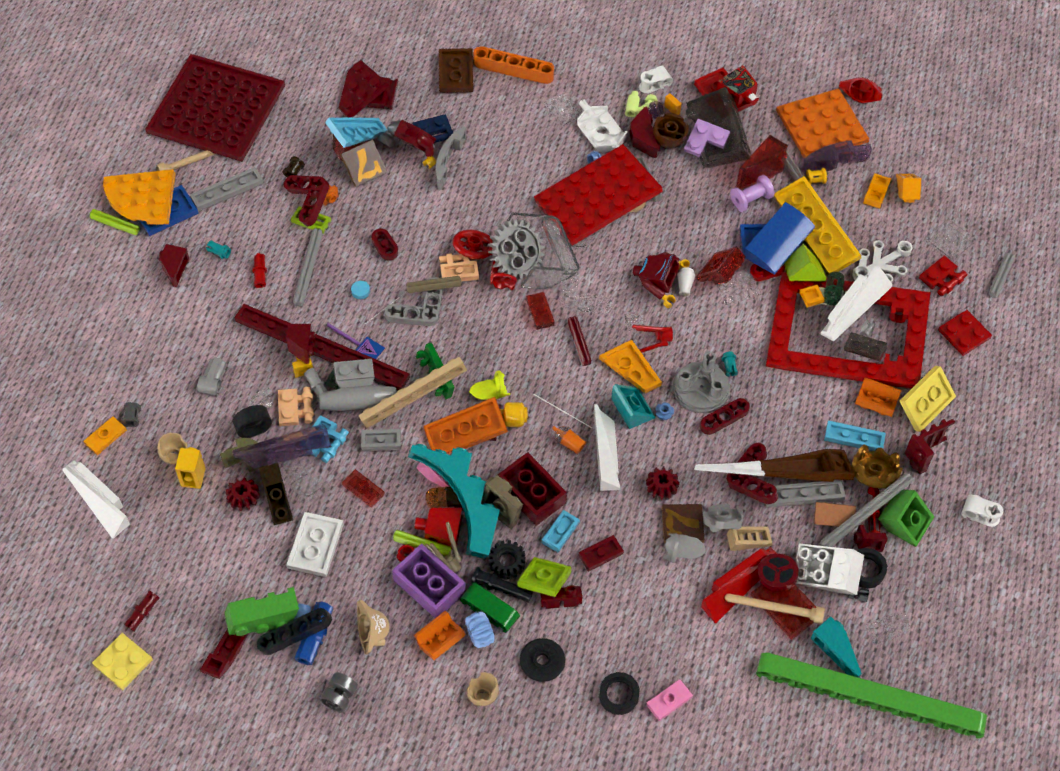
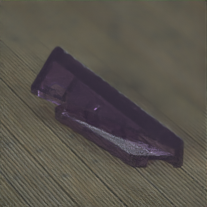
(284, 447)

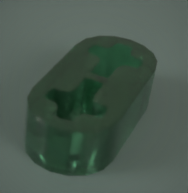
(834, 288)

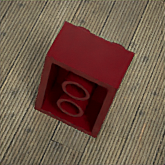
(534, 488)

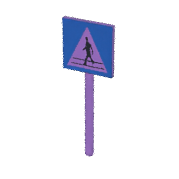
(367, 347)

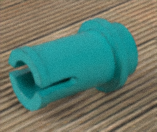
(218, 249)
(729, 363)

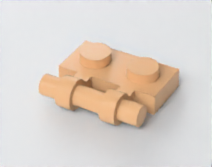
(466, 270)
(288, 406)

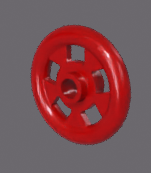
(474, 243)

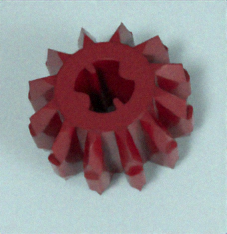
(660, 489)
(242, 494)

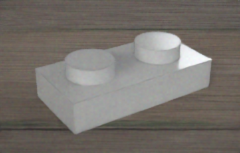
(381, 439)

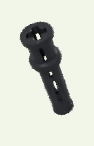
(492, 582)

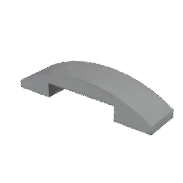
(456, 142)

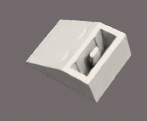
(829, 568)

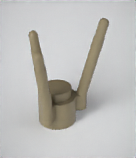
(450, 561)

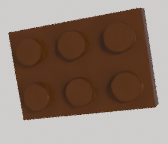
(456, 70)

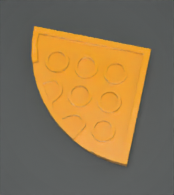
(142, 195)

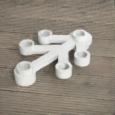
(883, 262)

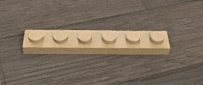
(413, 392)

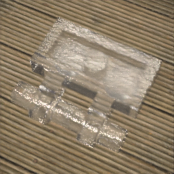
(740, 281)

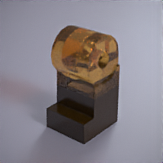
(442, 497)

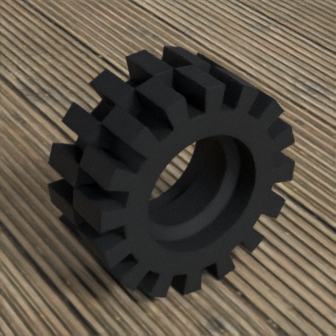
(508, 548)

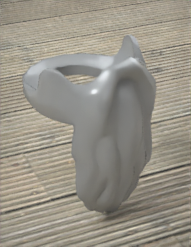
(683, 547)

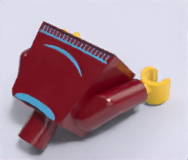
(659, 274)

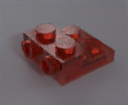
(722, 266)

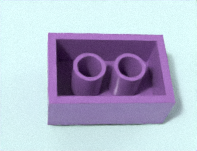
(429, 581)

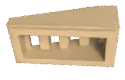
(737, 541)

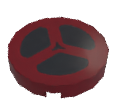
(778, 572)

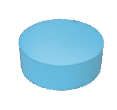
(360, 289)

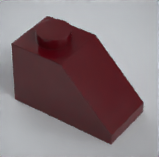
(173, 262)

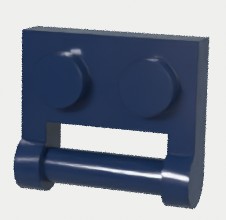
(435, 126)

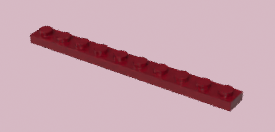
(323, 347)

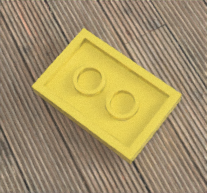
(927, 398)

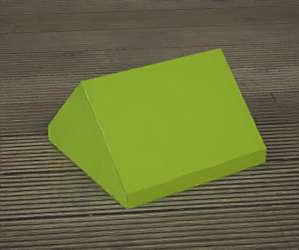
(804, 266)

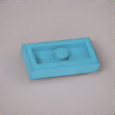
(560, 531)

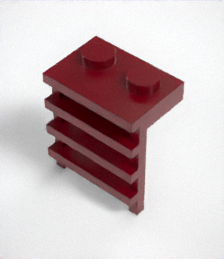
(919, 448)

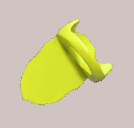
(490, 388)

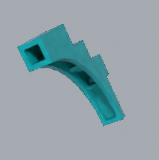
(454, 468)

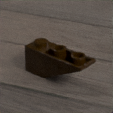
(276, 493)

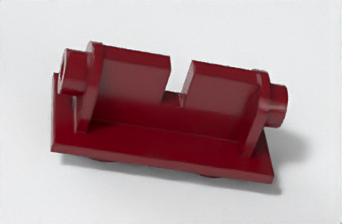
(569, 595)

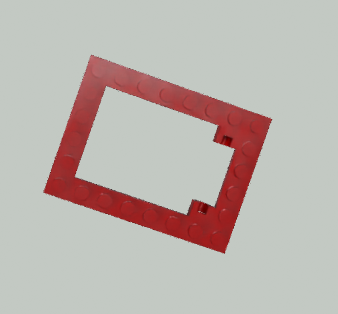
(899, 373)

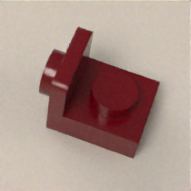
(870, 540)

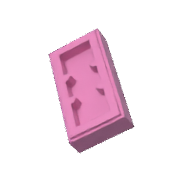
(669, 700)

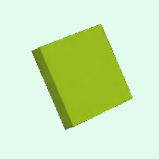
(544, 576)

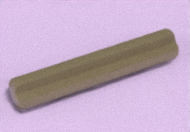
(433, 284)

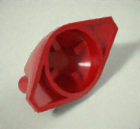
(861, 89)

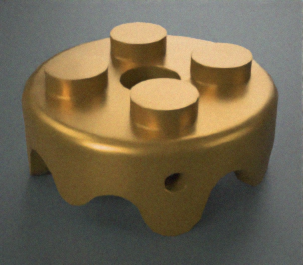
(886, 465)

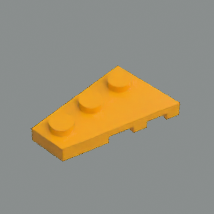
(632, 366)

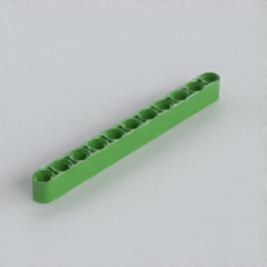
(873, 694)

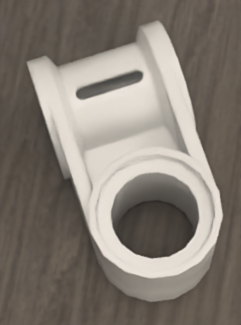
(655, 79)
(981, 510)

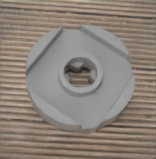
(723, 517)

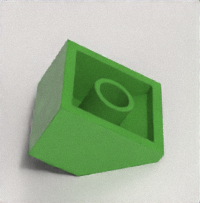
(907, 516)

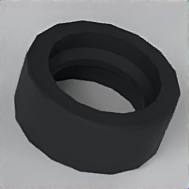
(252, 421)
(879, 559)
(617, 708)

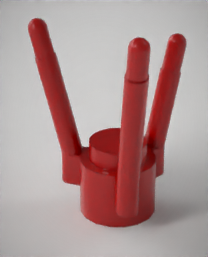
(664, 334)

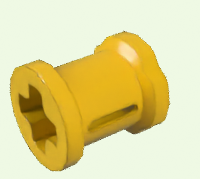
(821, 173)

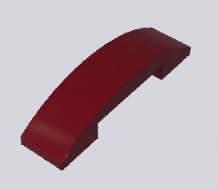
(224, 655)

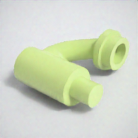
(632, 106)

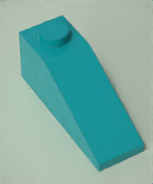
(834, 641)

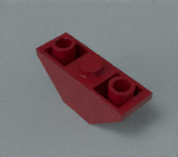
(642, 133)

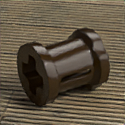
(293, 167)

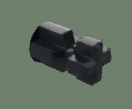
(862, 595)

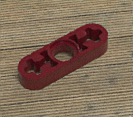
(728, 409)

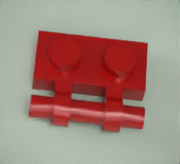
(938, 272)

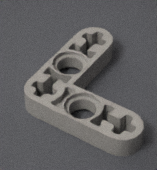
(421, 312)

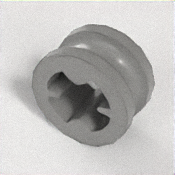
(867, 328)

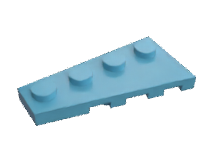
(355, 130)

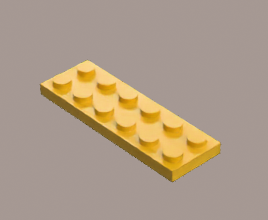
(827, 239)

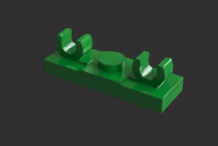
(433, 360)

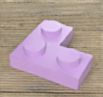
(705, 133)

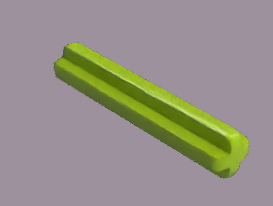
(114, 222)
(415, 541)

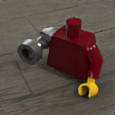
(412, 136)

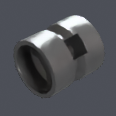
(338, 692)

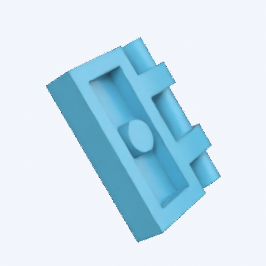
(339, 438)

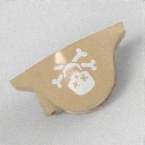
(372, 626)

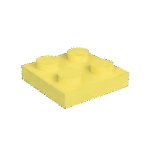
(122, 661)

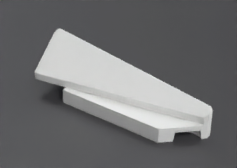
(856, 302)
(606, 451)
(98, 497)

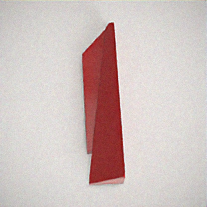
(736, 581)

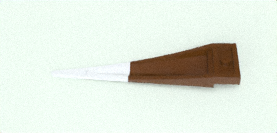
(815, 465)

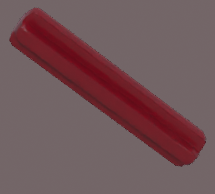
(579, 341)

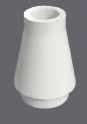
(685, 280)

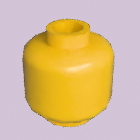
(514, 414)

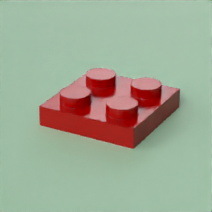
(965, 332)

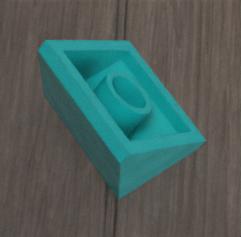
(631, 405)

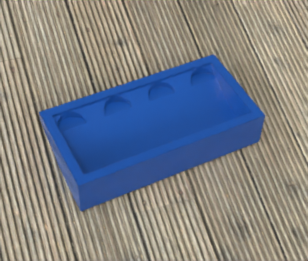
(779, 238)

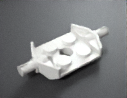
(597, 118)

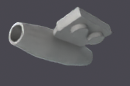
(355, 387)

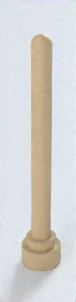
(183, 162)
(815, 614)

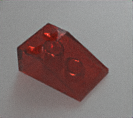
(766, 161)

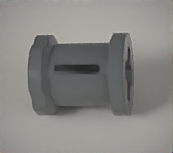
(131, 414)

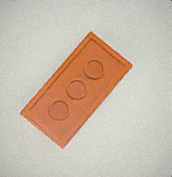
(466, 427)

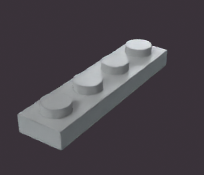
(226, 189)
(808, 493)

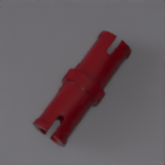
(141, 611)

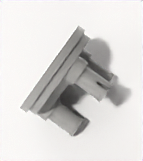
(701, 386)

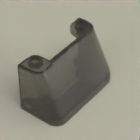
(720, 110)

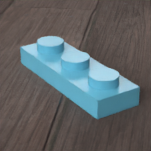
(854, 436)

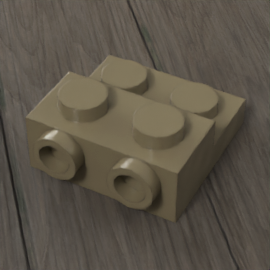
(499, 494)

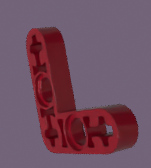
(308, 213)
(746, 480)

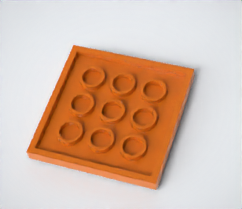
(821, 122)

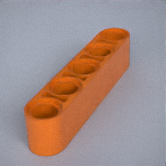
(513, 65)

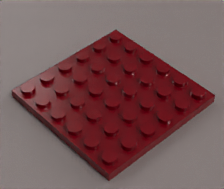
(215, 107)

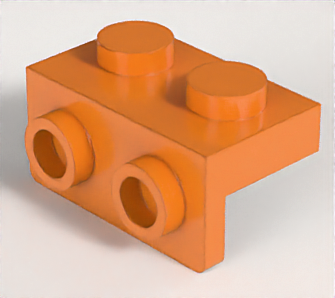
(878, 397)
(439, 635)

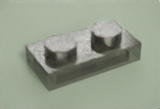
(865, 346)

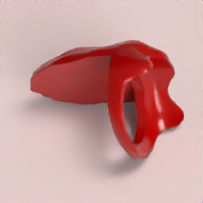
(502, 282)

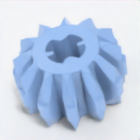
(479, 629)

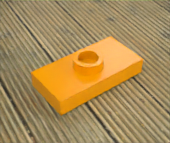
(105, 435)

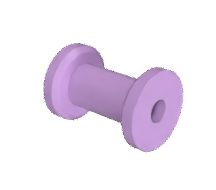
(742, 197)

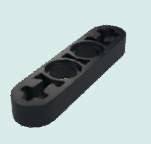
(294, 631)

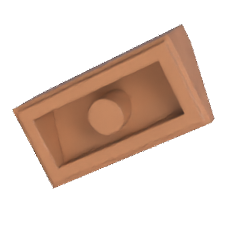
(832, 514)

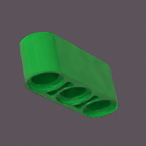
(496, 610)

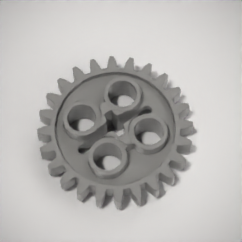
(516, 248)

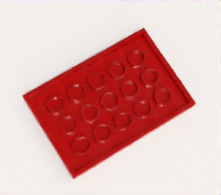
(598, 193)

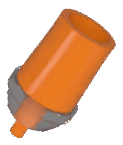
(569, 439)

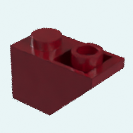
(300, 341)

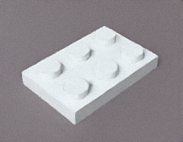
(315, 544)

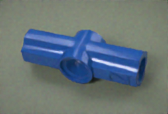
(309, 646)

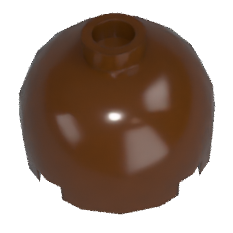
(670, 130)

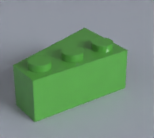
(261, 614)

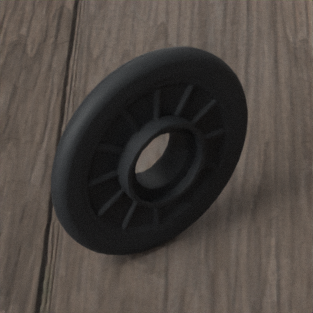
(547, 671)

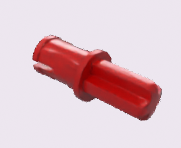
(259, 270)

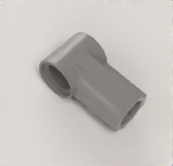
(212, 378)

